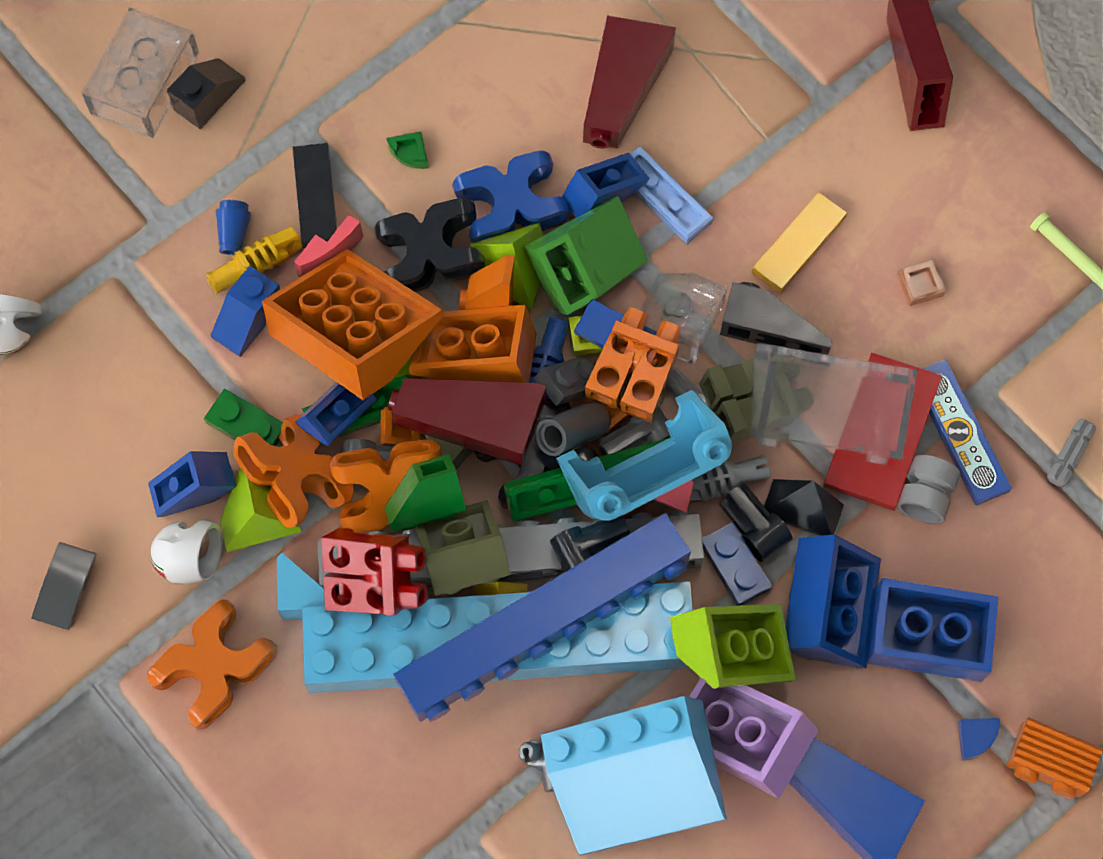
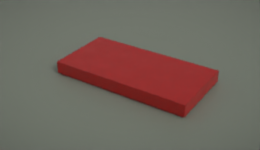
(880, 482)

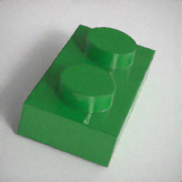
(238, 417)

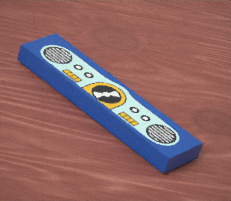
(965, 439)

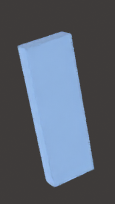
(670, 200)

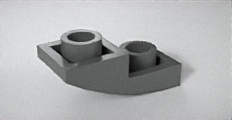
(63, 585)

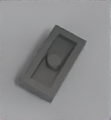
(566, 379)

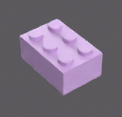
(755, 735)

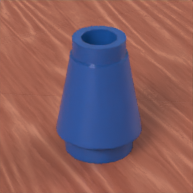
(232, 225)

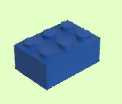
(932, 630)

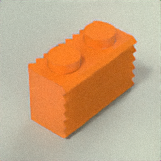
(1054, 758)

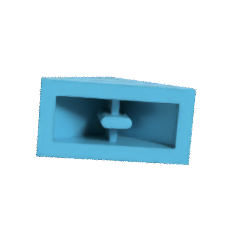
(295, 589)

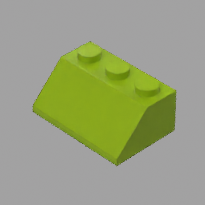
(734, 644)

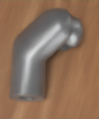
(533, 754)

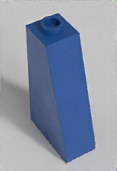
(856, 801)

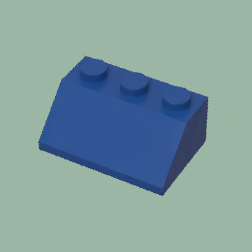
(832, 601)

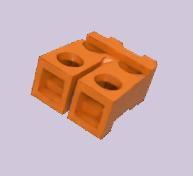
(639, 353)

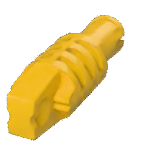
(261, 256)

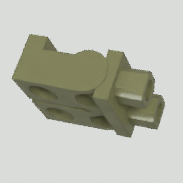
(734, 397)

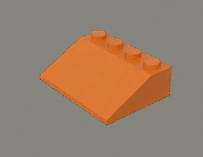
(351, 322)

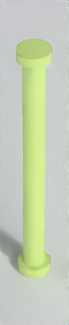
(1068, 248)

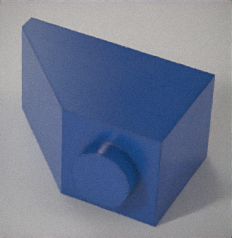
(604, 181)
(243, 312)
(192, 482)

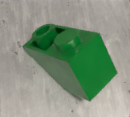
(425, 494)

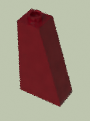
(920, 63)
(625, 72)
(472, 414)

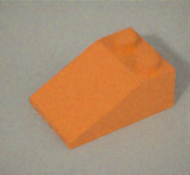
(478, 346)

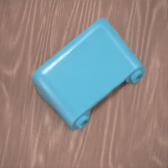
(695, 447)

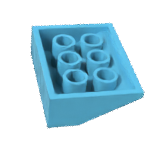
(635, 774)

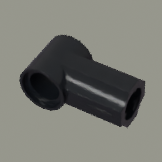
(761, 530)
(579, 544)

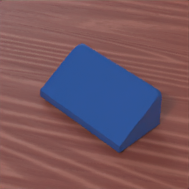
(333, 413)

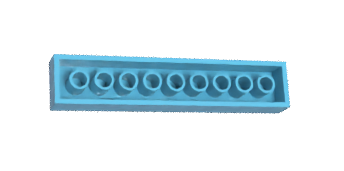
(366, 648)

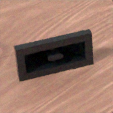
(804, 506)

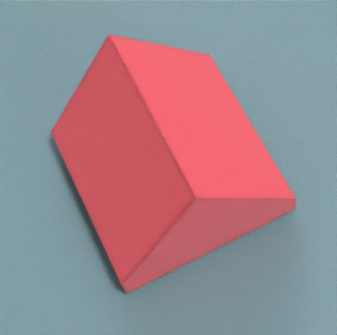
(678, 497)

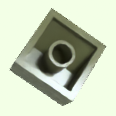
(463, 549)

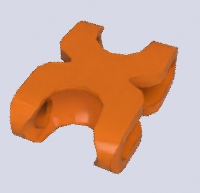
(290, 471)
(380, 477)
(212, 664)

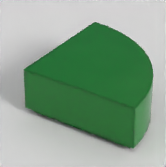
(409, 150)

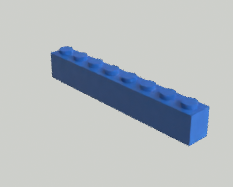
(543, 617)

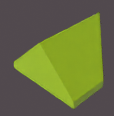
(511, 243)
(248, 518)

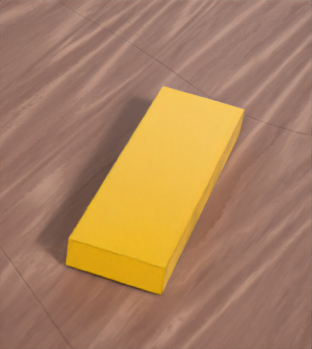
(799, 242)

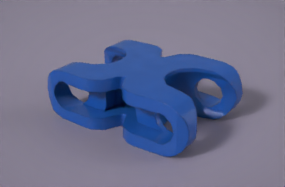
(512, 196)

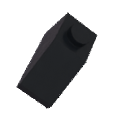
(203, 90)

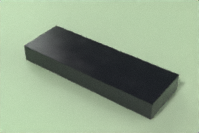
(314, 192)

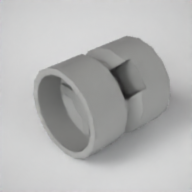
(926, 494)

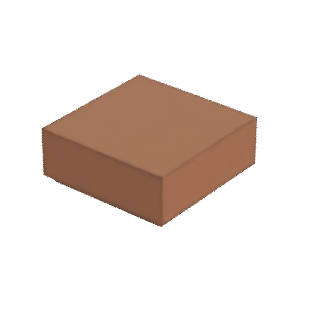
(921, 282)

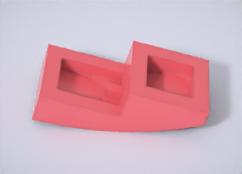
(320, 251)

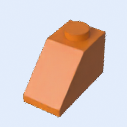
(490, 286)

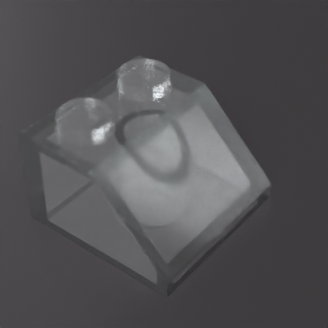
(687, 302)

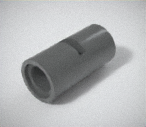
(572, 428)

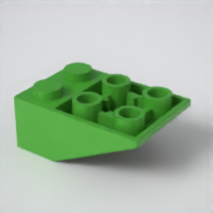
(586, 256)

